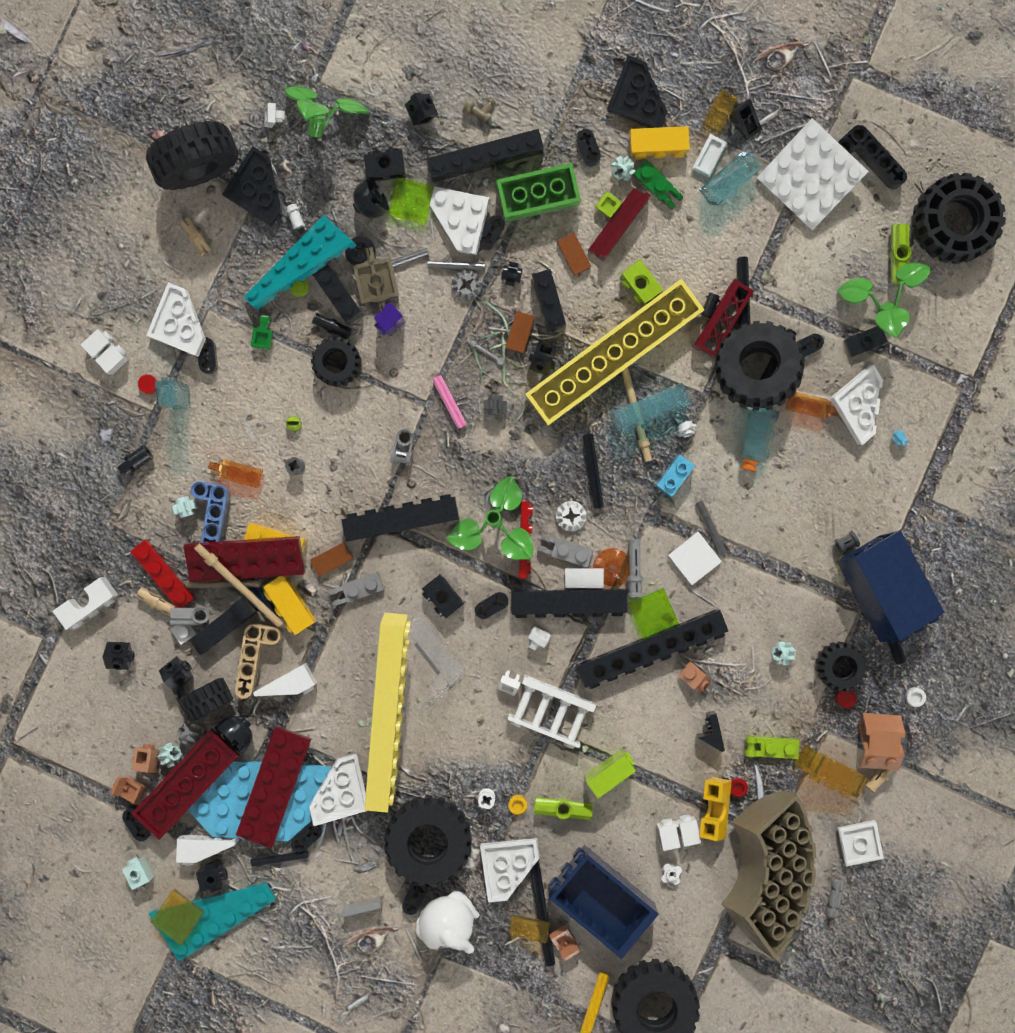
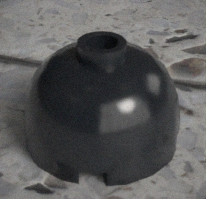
(368, 199)
(236, 732)

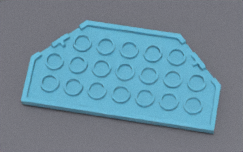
(225, 800)

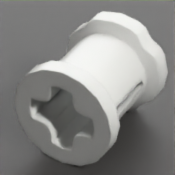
(488, 793)

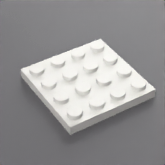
(812, 174)

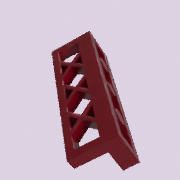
(619, 224)
(715, 318)

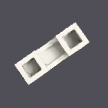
(72, 614)

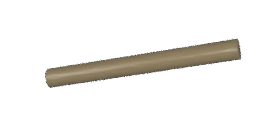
(221, 584)

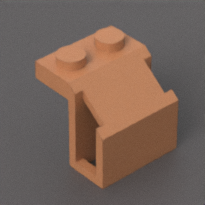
(881, 741)

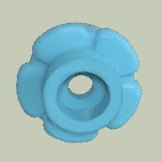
(900, 438)

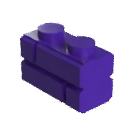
(388, 320)

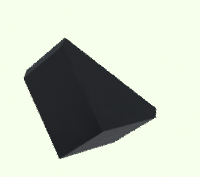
(746, 119)

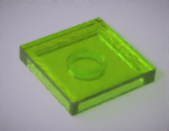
(411, 200)
(653, 612)

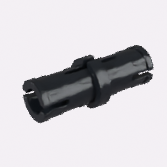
(331, 326)

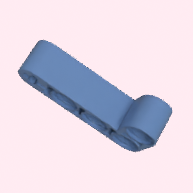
(213, 502)

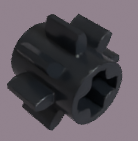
(511, 273)

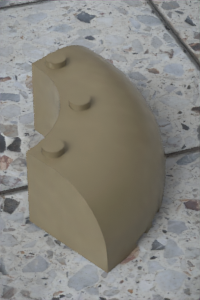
(773, 871)

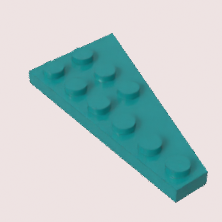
(302, 260)
(220, 915)

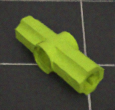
(900, 242)
(550, 807)

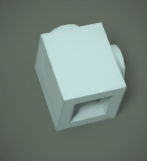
(137, 872)

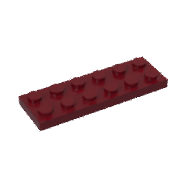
(247, 558)
(185, 784)
(273, 787)

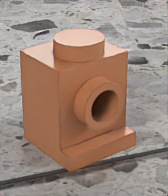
(145, 759)

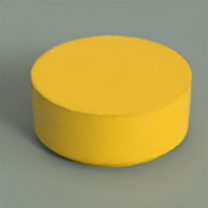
(517, 804)

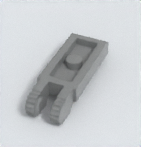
(567, 551)
(358, 588)

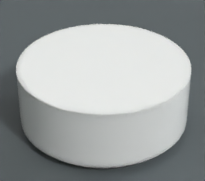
(915, 697)

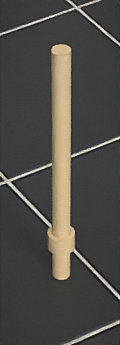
(643, 442)
(211, 560)

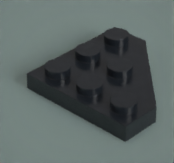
(637, 95)
(255, 187)

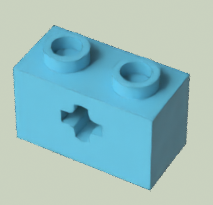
(674, 475)

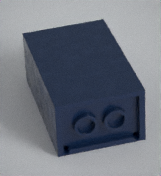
(891, 587)
(602, 901)

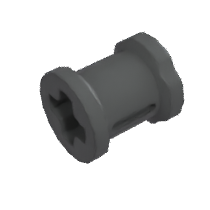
(300, 462)
(840, 543)

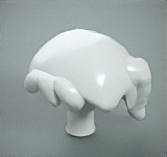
(447, 922)

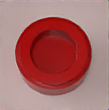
(147, 384)
(845, 699)
(738, 787)

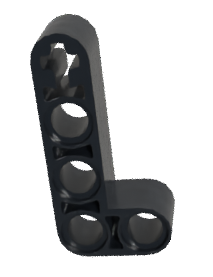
(872, 160)
(223, 625)

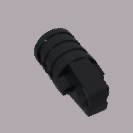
(135, 459)

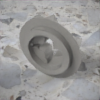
(466, 294)

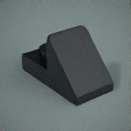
(713, 736)

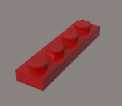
(526, 512)
(162, 574)

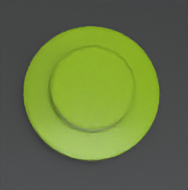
(299, 288)

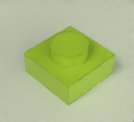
(608, 205)

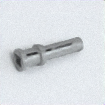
(634, 578)

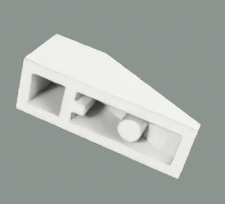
(292, 683)
(199, 847)

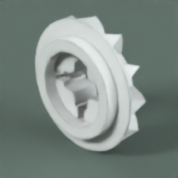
(576, 508)

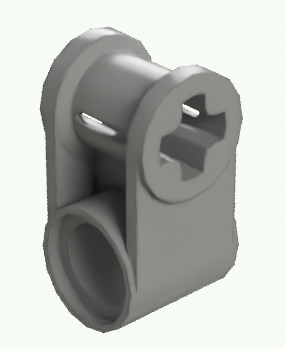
(403, 449)

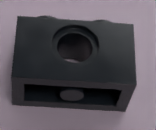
(395, 169)
(453, 601)

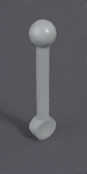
(500, 361)

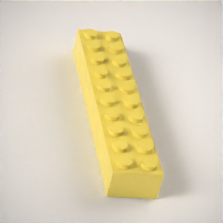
(614, 352)
(387, 712)

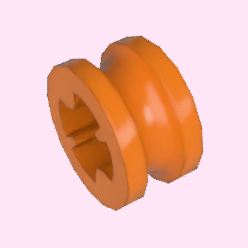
(749, 465)

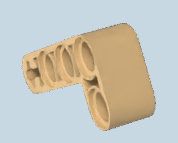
(253, 661)

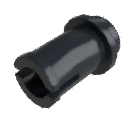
(710, 304)

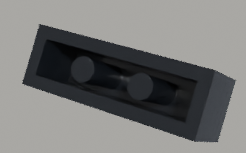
(337, 294)
(548, 300)

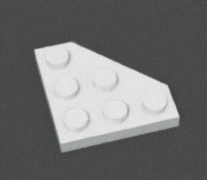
(461, 217)
(177, 321)
(860, 404)
(340, 793)
(507, 865)

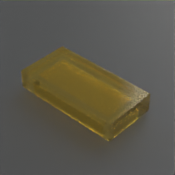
(720, 111)
(529, 928)

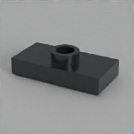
(865, 341)

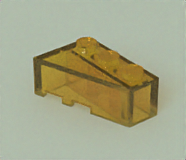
(831, 772)

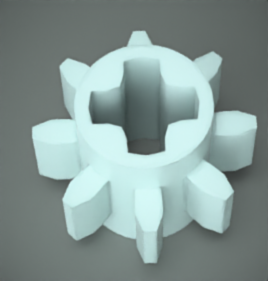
(623, 168)
(184, 507)
(783, 653)
(169, 755)

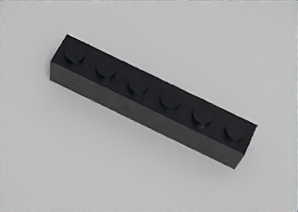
(485, 155)
(400, 519)
(569, 602)

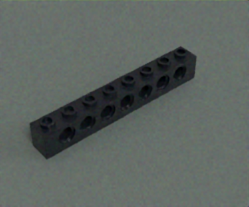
(713, 618)

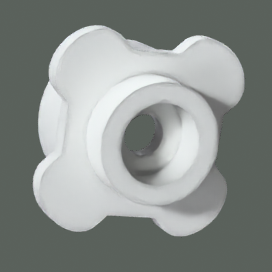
(686, 429)
(676, 870)

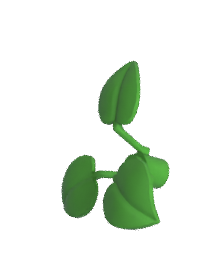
(315, 112)
(889, 316)
(516, 545)

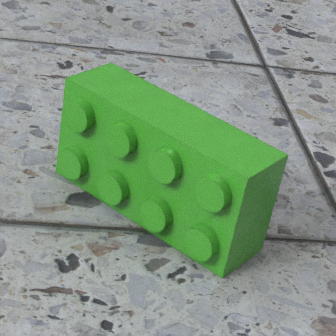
(538, 192)

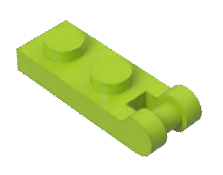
(772, 747)

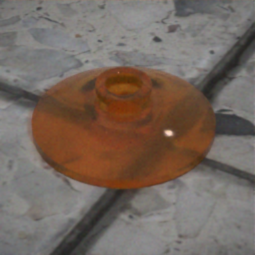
(613, 556)

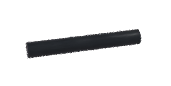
(279, 858)

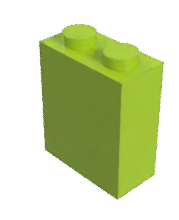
(610, 773)

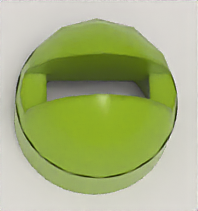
(294, 428)

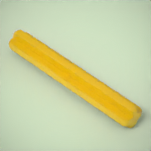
(595, 1002)

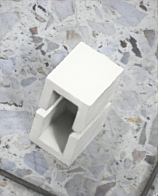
(104, 350)
(688, 831)

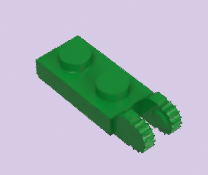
(656, 183)

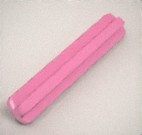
(449, 402)

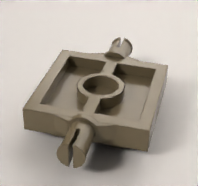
(375, 280)

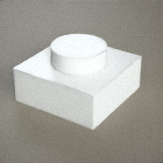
(183, 633)

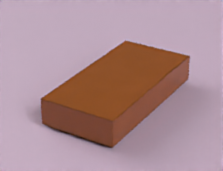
(574, 254)
(520, 332)
(331, 559)

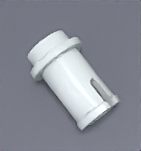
(295, 217)

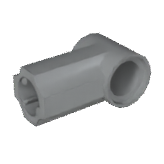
(186, 616)

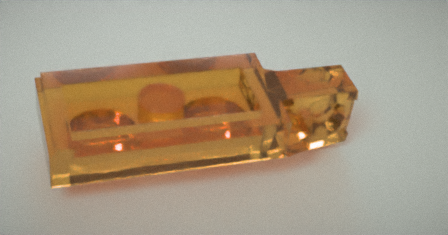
(811, 405)
(237, 472)

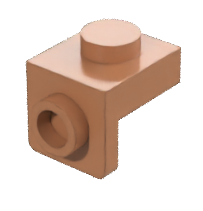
(695, 677)
(128, 789)
(565, 942)

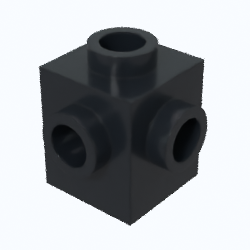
(421, 108)
(542, 358)
(118, 655)
(176, 673)
(212, 877)

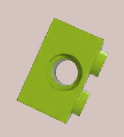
(636, 272)

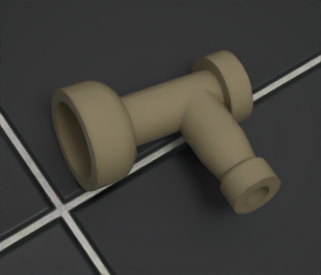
(482, 114)

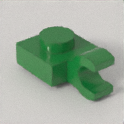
(262, 336)

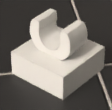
(272, 115)
(538, 637)
(509, 685)

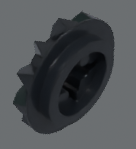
(360, 241)

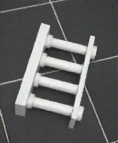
(566, 699)

